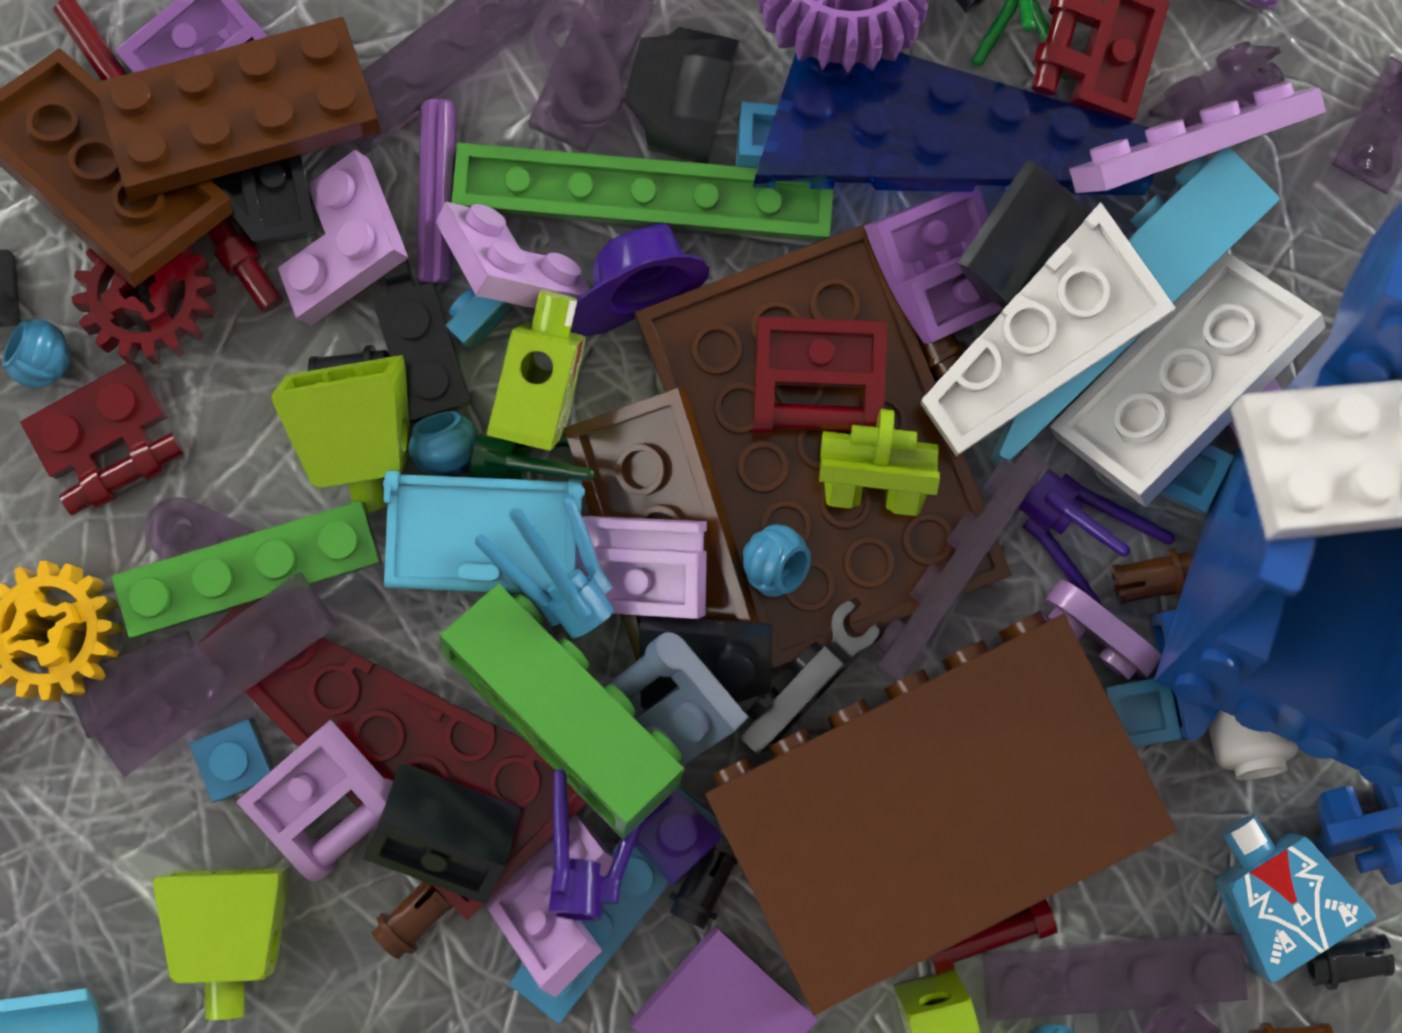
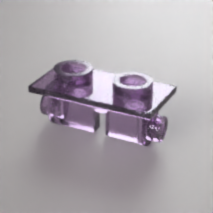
(1237, 75)
(1375, 139)

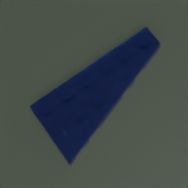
(927, 130)

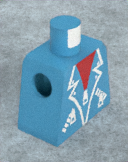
(1285, 899)

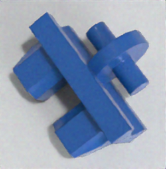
(1349, 830)

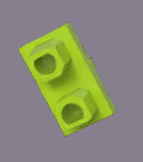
(880, 460)

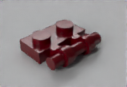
(1116, 56)
(94, 421)

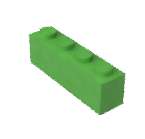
(562, 709)

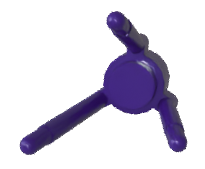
(1058, 502)
(576, 883)

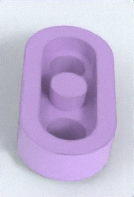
(1122, 647)

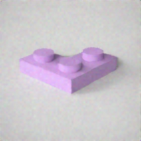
(357, 241)
(497, 264)
(549, 946)

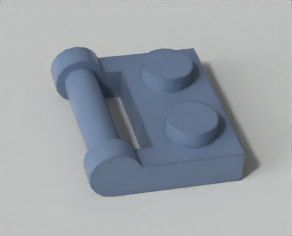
(691, 714)

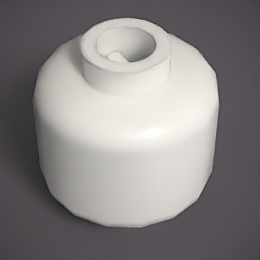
(1248, 751)

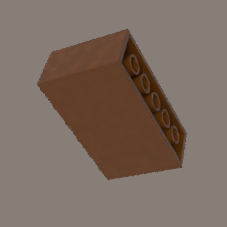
(938, 809)

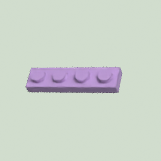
(1174, 144)

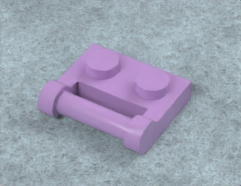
(308, 786)

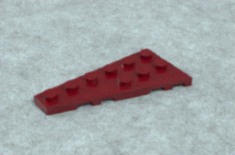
(407, 724)

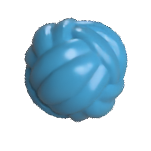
(36, 354)
(442, 443)
(776, 560)

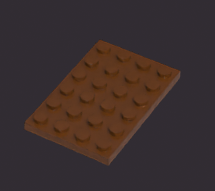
(862, 552)

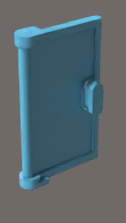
(439, 517)

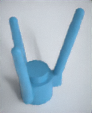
(576, 599)

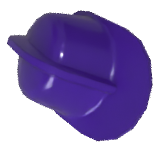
(635, 274)

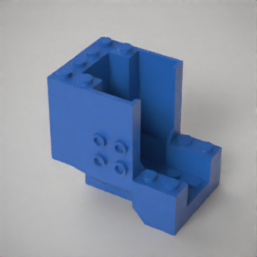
(1310, 626)

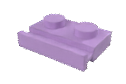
(651, 564)

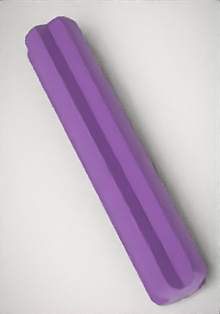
(435, 188)

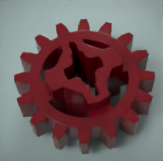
(123, 306)

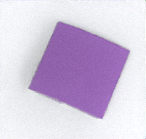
(188, 30)
(921, 258)
(722, 992)

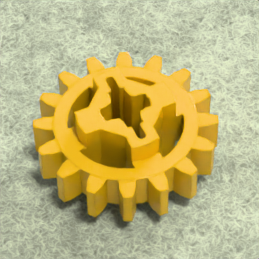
(74, 642)

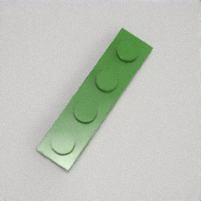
(245, 569)

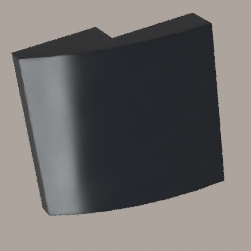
(1020, 234)

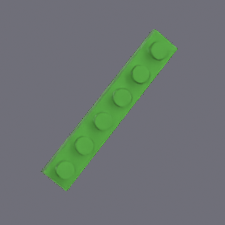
(637, 192)

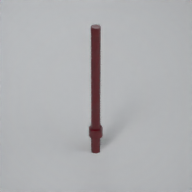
(233, 249)

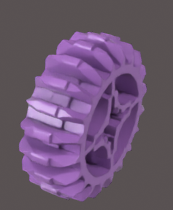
(844, 28)

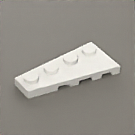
(1060, 324)

